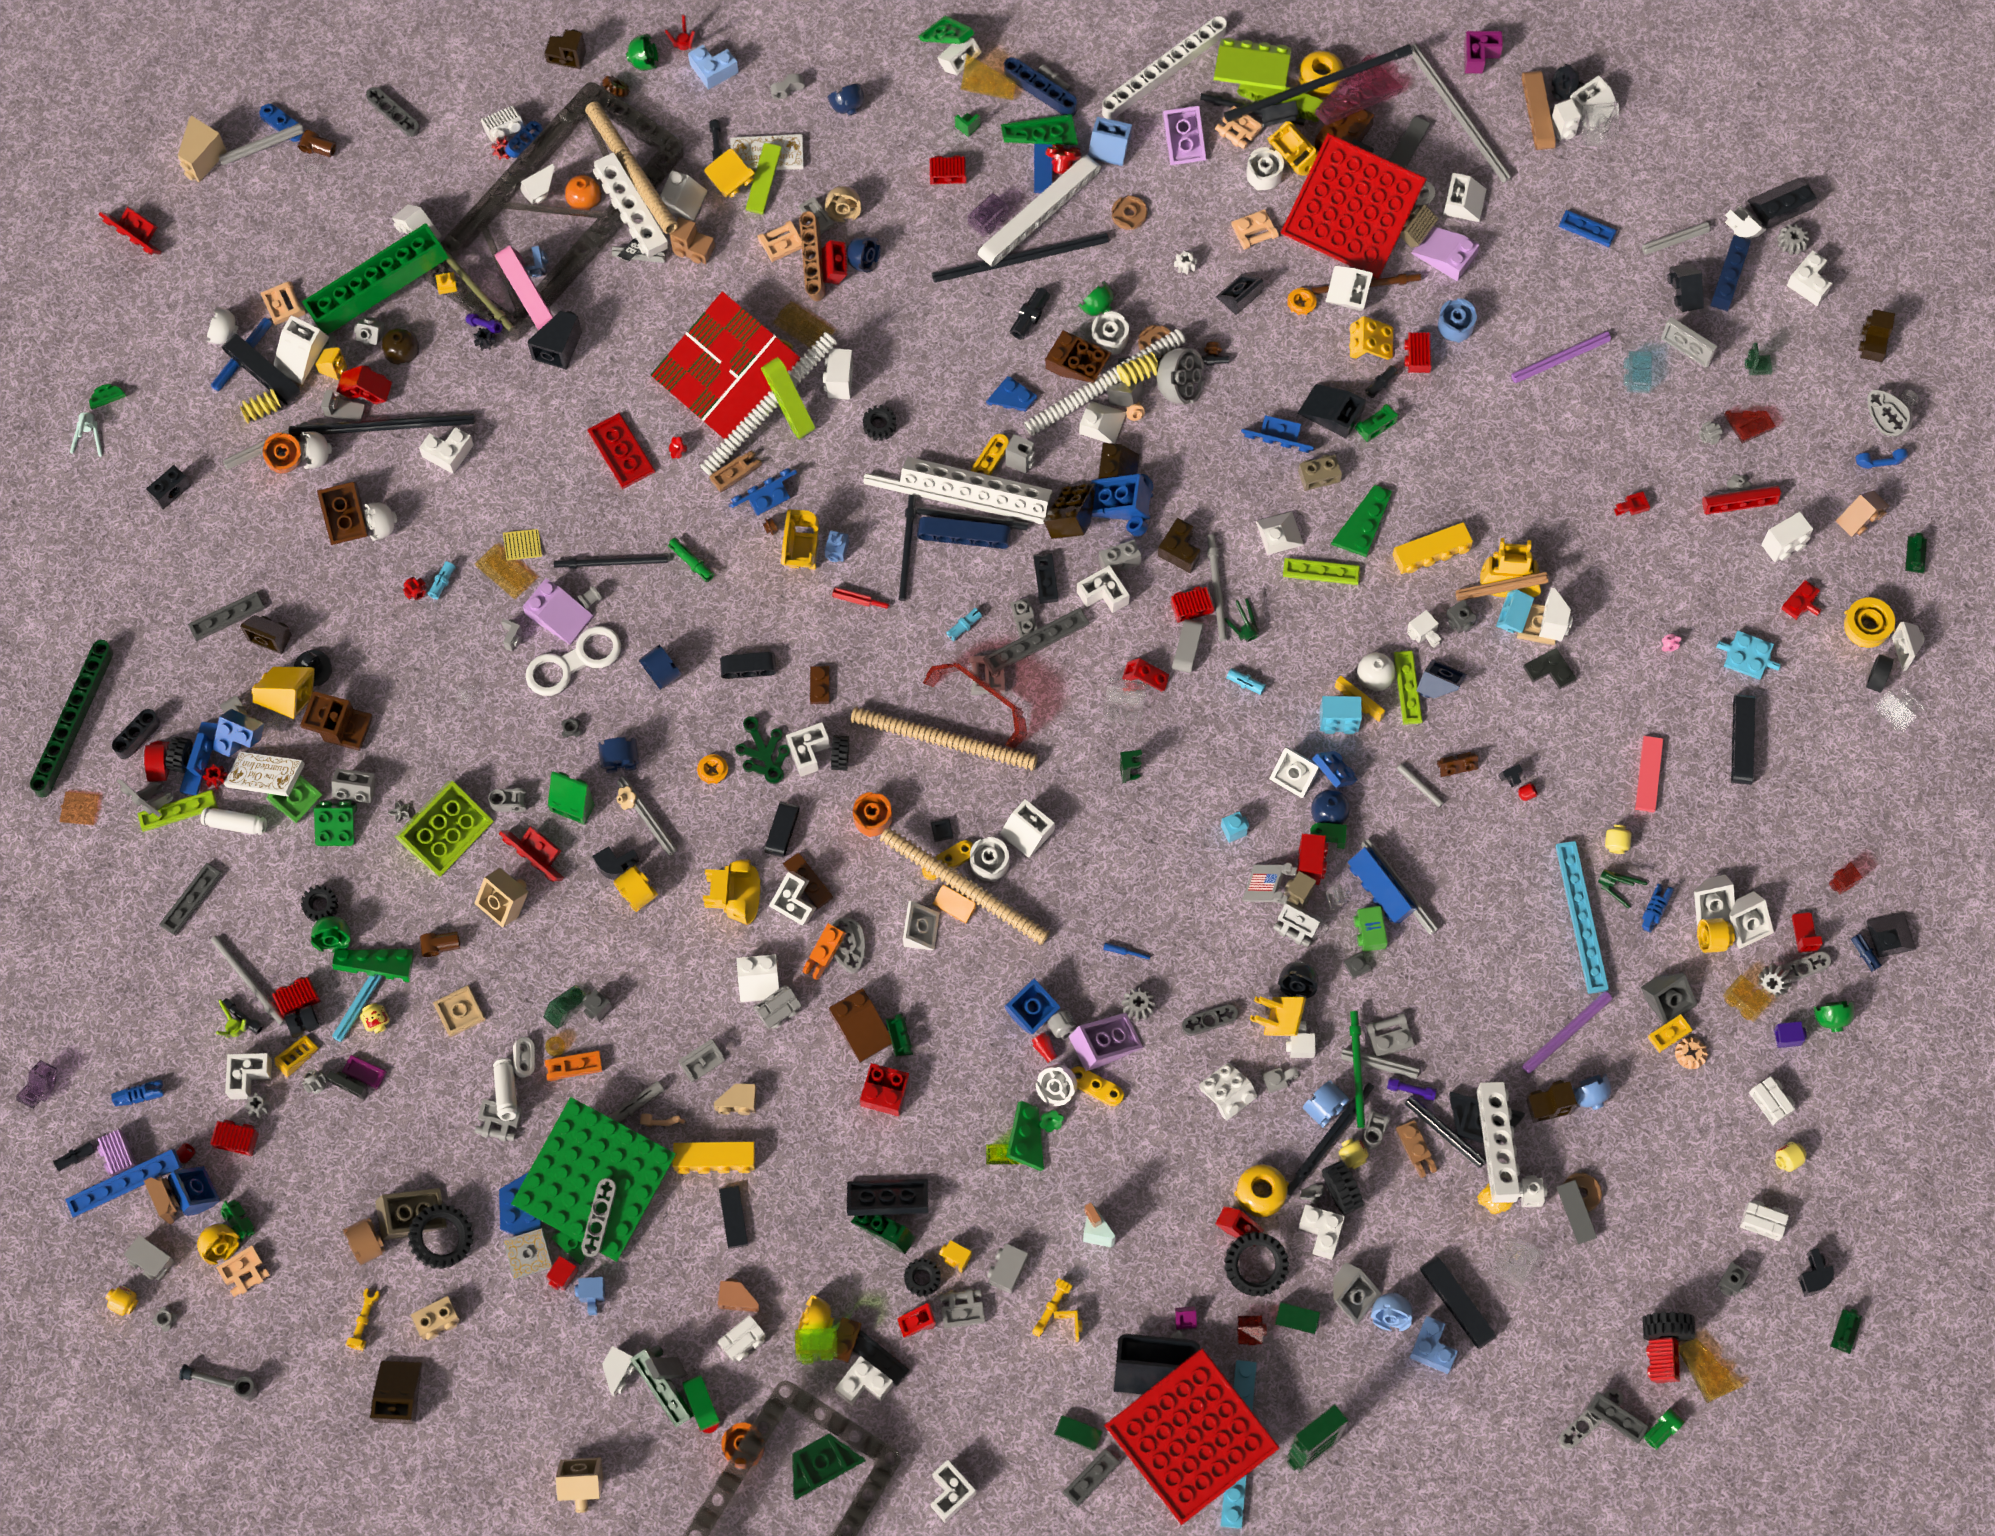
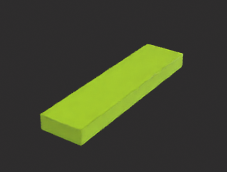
(763, 178)
(1321, 571)
(1407, 687)
(178, 810)

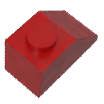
(1236, 1223)

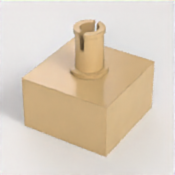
(501, 897)
(579, 1481)

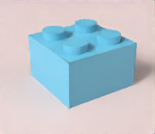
(1340, 714)

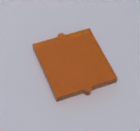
(79, 808)

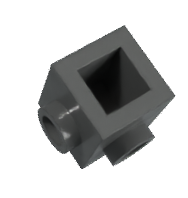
(1461, 617)
(596, 1005)
(1733, 1280)

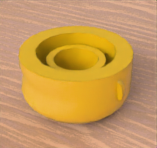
(1315, 61)
(1876, 611)
(1261, 1206)

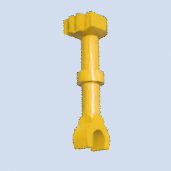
(1062, 1287)
(356, 1342)

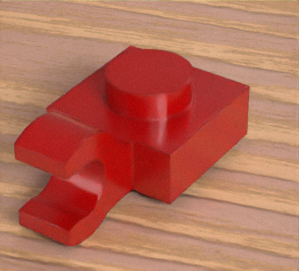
(1634, 503)

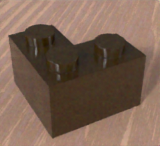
(566, 50)
(1876, 334)
(1176, 547)
(1553, 1103)

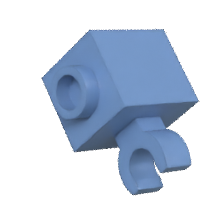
(836, 546)
(591, 1291)

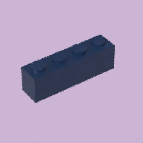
(1730, 273)

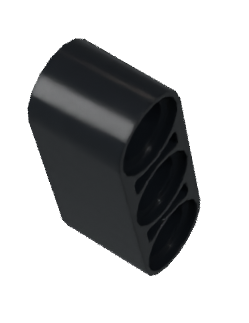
(747, 665)
(137, 725)
(782, 829)

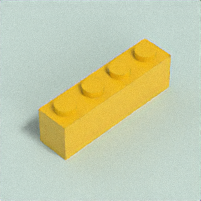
(1432, 548)
(714, 1157)

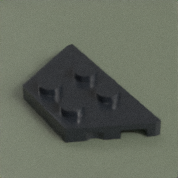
(1468, 1120)

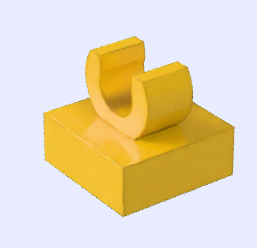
(446, 283)

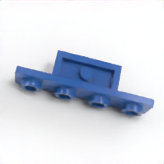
(1280, 431)
(767, 495)
(199, 759)

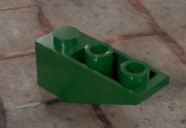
(886, 1231)

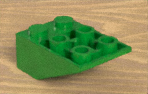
(570, 797)

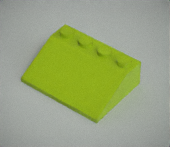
(1252, 63)
(444, 828)

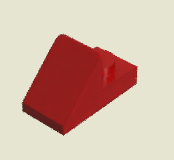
(917, 1320)

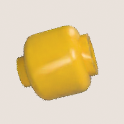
(121, 1300)

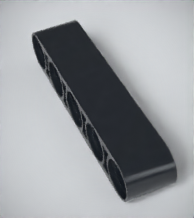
(261, 369)
(1743, 739)
(1457, 1302)

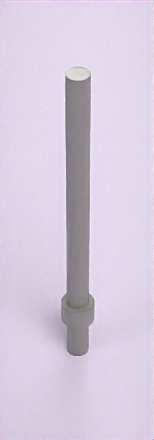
(1213, 554)
(270, 1007)

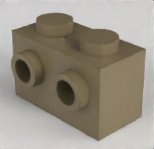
(1319, 472)
(1300, 889)

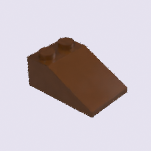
(343, 512)
(860, 1025)

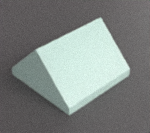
(1100, 1235)

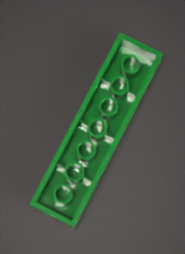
(375, 279)

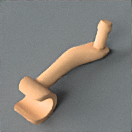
(646, 1119)

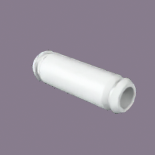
(233, 821)
(505, 1089)

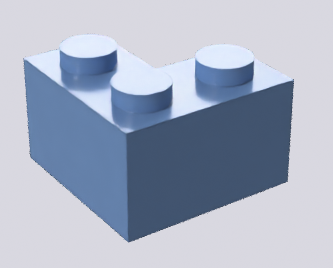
(1429, 1351)

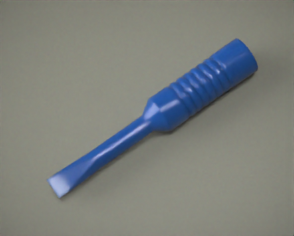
(1123, 950)

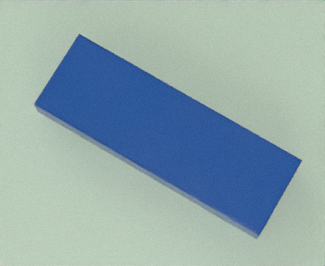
(1042, 168)
(1587, 228)

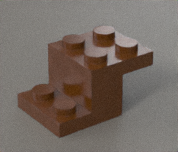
(336, 721)

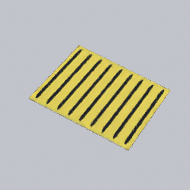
(522, 544)

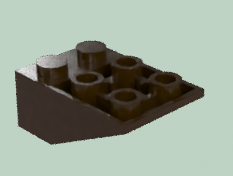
(1071, 511)
(396, 1392)

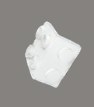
(1228, 1090)

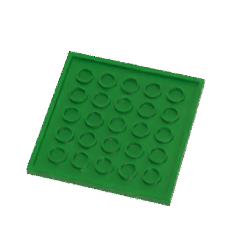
(575, 1159)

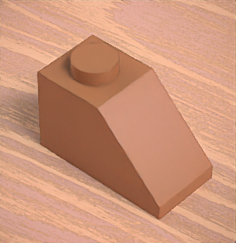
(736, 1297)

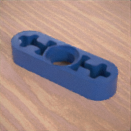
(516, 140)

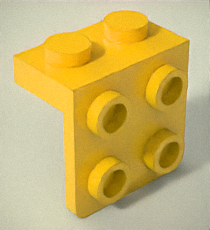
(729, 173)
(1371, 337)

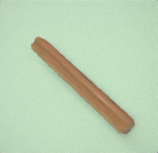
(1502, 586)

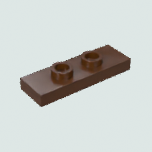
(815, 888)

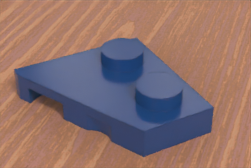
(1012, 395)

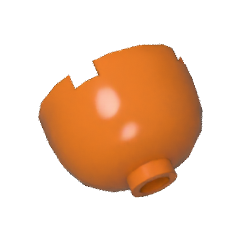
(582, 192)

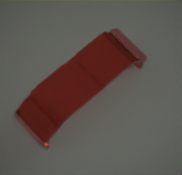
(1020, 732)

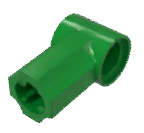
(1667, 1424)

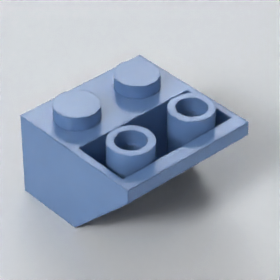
(1110, 141)

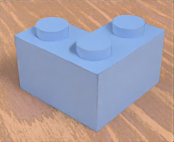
(713, 69)

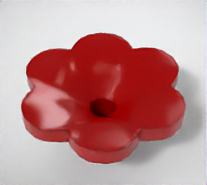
(677, 447)

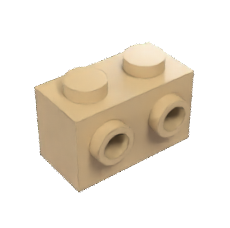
(435, 1318)

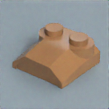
(163, 1200)

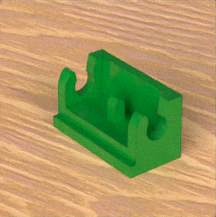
(1377, 423)

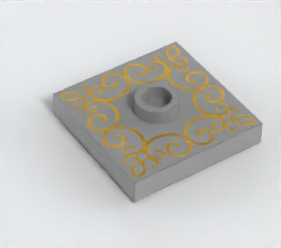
(528, 1254)

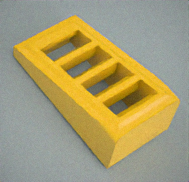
(300, 1060)

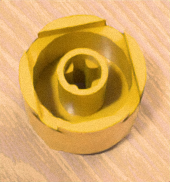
(635, 888)

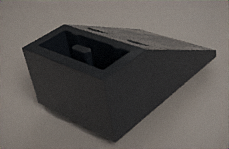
(1333, 409)

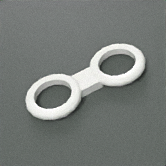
(573, 660)

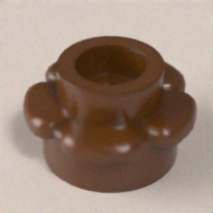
(1213, 348)
(770, 526)

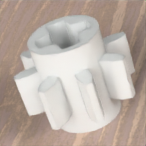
(1185, 262)

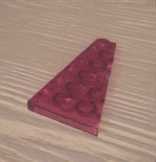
(1358, 93)

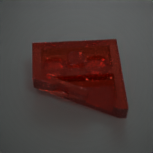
(1749, 424)

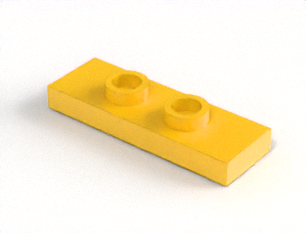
(1367, 704)

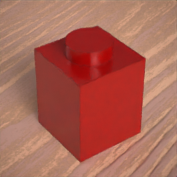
(561, 1274)

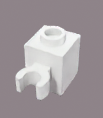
(1423, 628)
(1301, 1045)

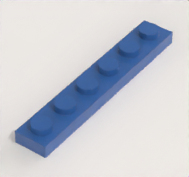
(123, 1183)

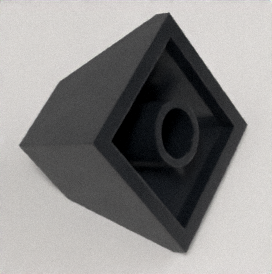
(1891, 935)

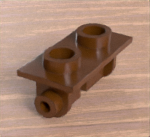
(1464, 763)

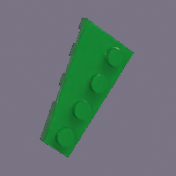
(1041, 131)

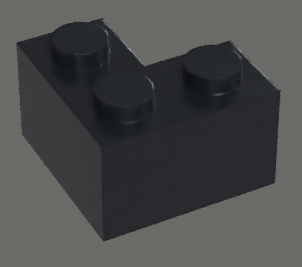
(1688, 286)

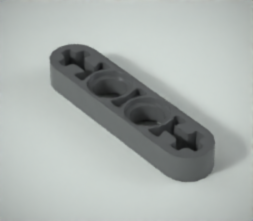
(392, 112)

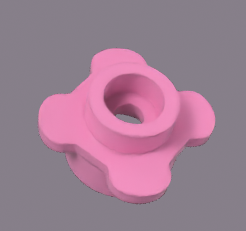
(1671, 642)

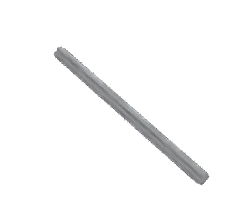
(1460, 114)

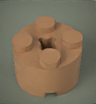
(363, 1242)

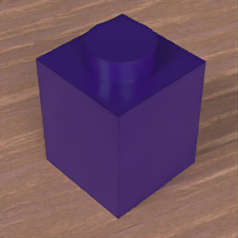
(1790, 1034)

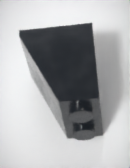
(556, 340)

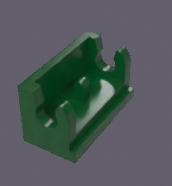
(1128, 761)
(1297, 1318)

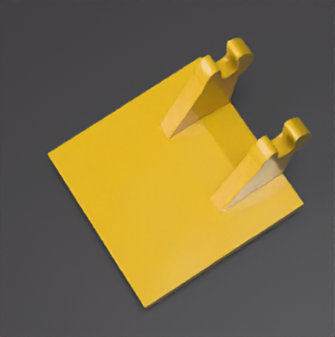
(1283, 1017)

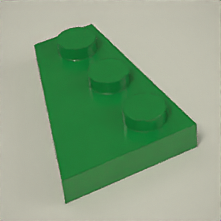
(947, 31)

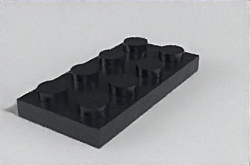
(887, 1197)

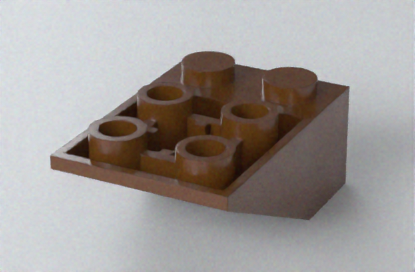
(1076, 358)

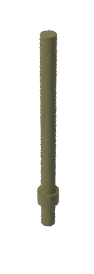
(499, 315)

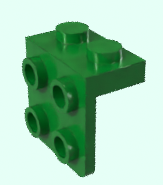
(334, 823)

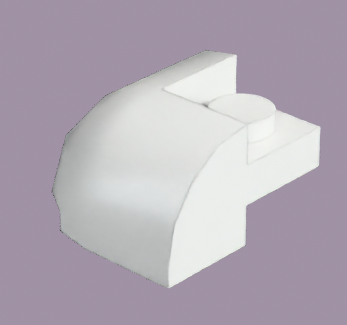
(1744, 223)

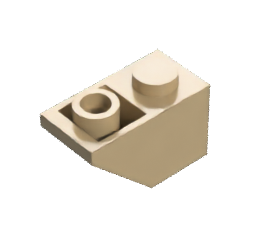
(738, 1098)

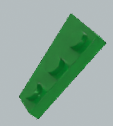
(1025, 1137)

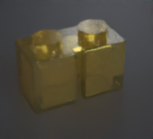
(1742, 997)

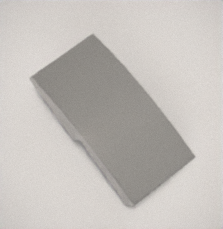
(1023, 616)

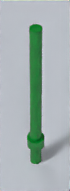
(1355, 1032)

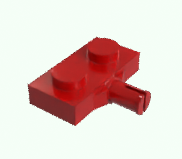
(1802, 601)

